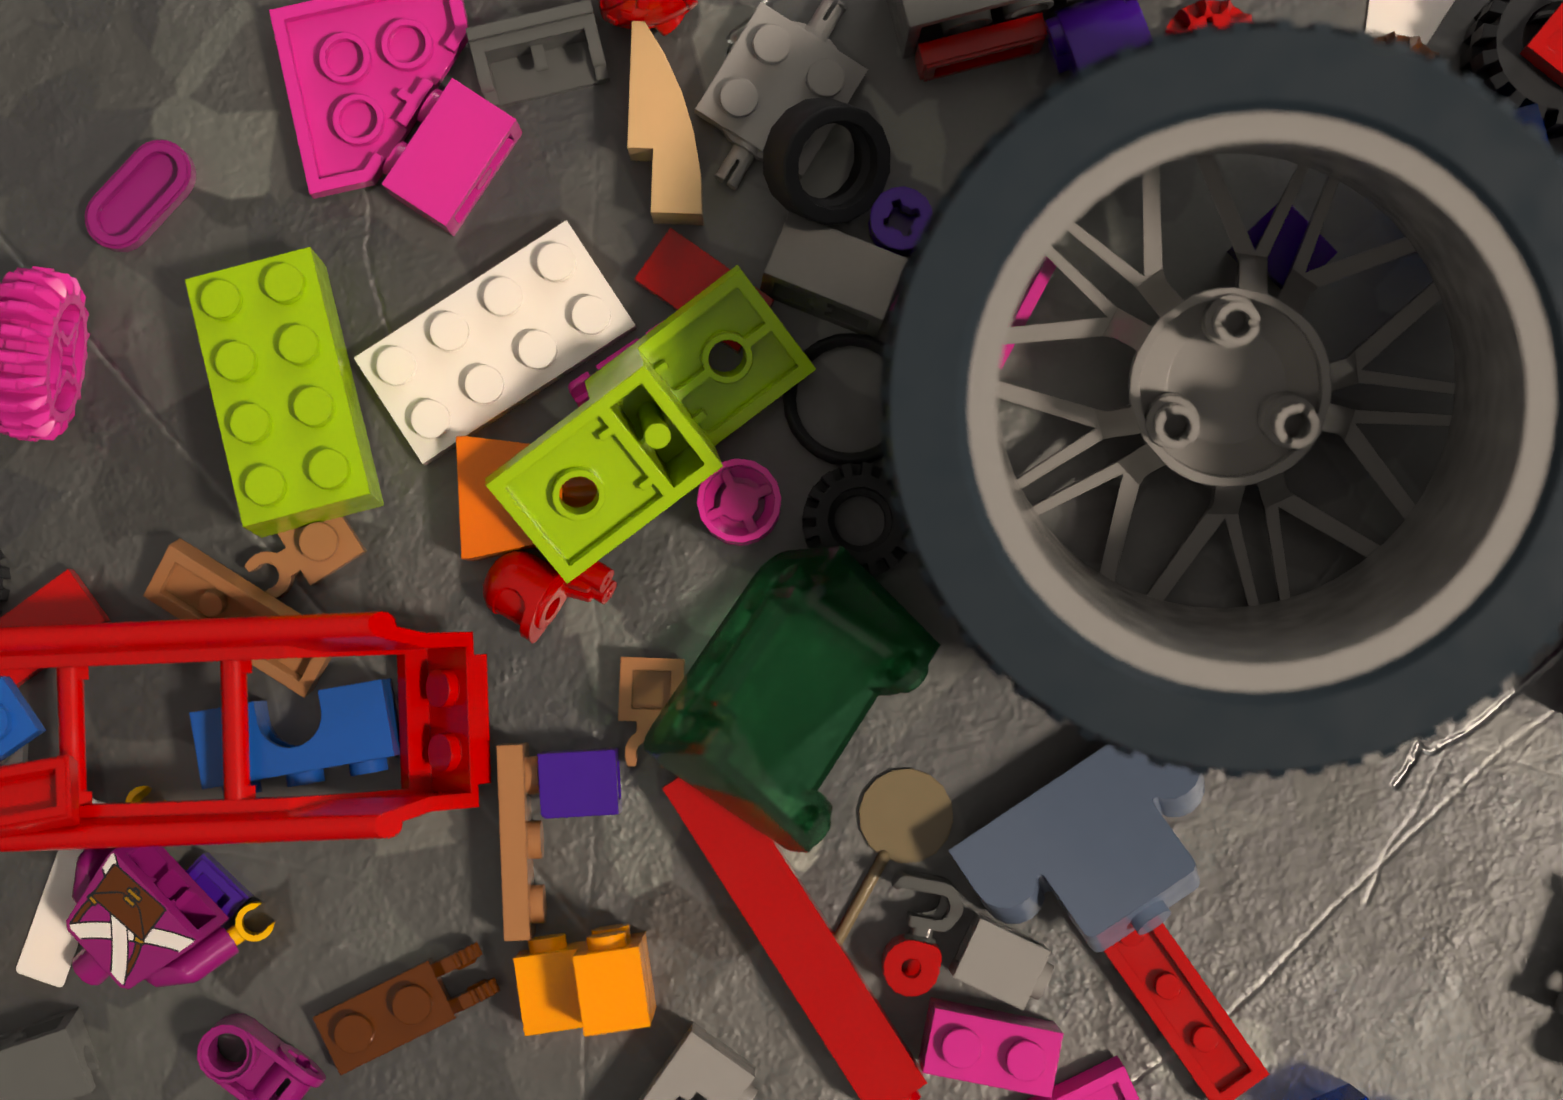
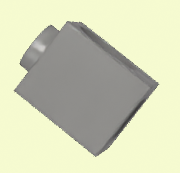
(1002, 962)

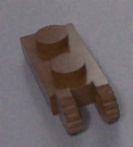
(399, 1010)

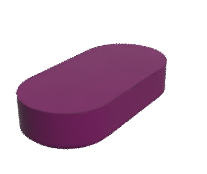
(140, 196)

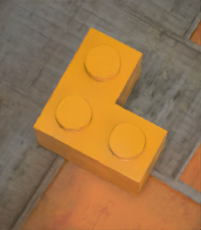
(586, 984)

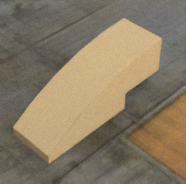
(662, 133)

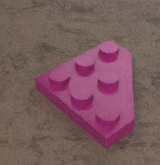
(361, 78)

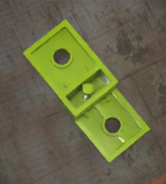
(650, 425)

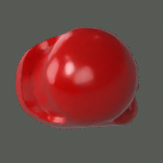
(533, 591)

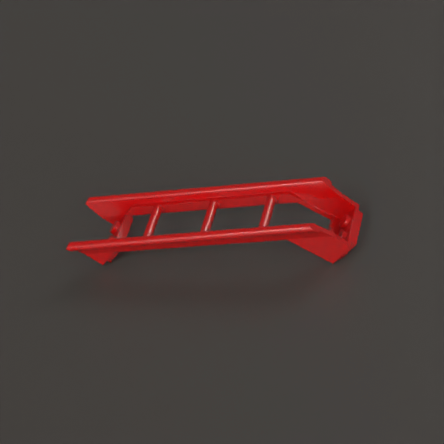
(439, 726)

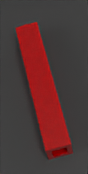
(802, 948)

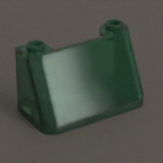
(788, 690)

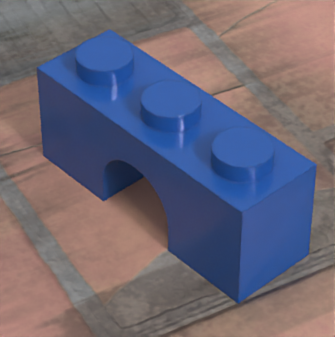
(355, 729)

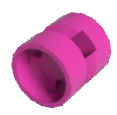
(739, 502)

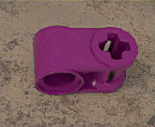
(266, 1063)

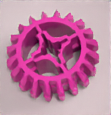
(40, 352)

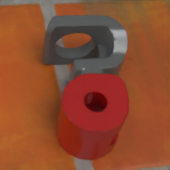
(914, 958)

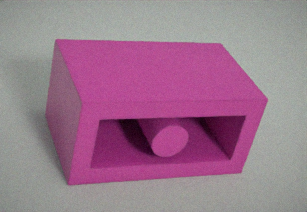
(450, 155)
(990, 1047)

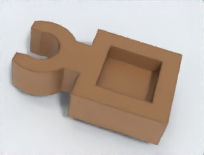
(313, 550)
(643, 693)

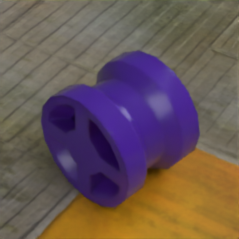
(895, 233)

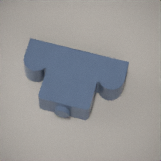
(1093, 844)

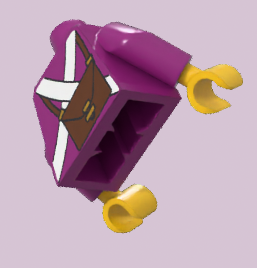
(148, 918)

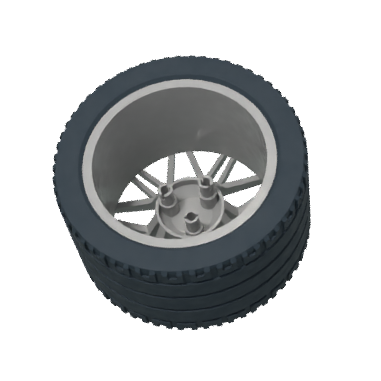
(1238, 394)

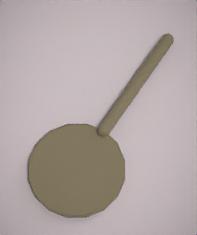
(904, 821)

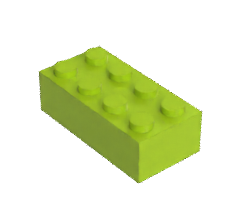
(284, 392)

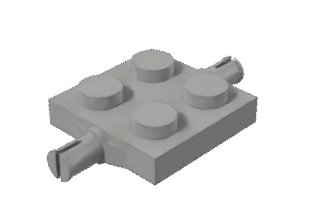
(770, 71)

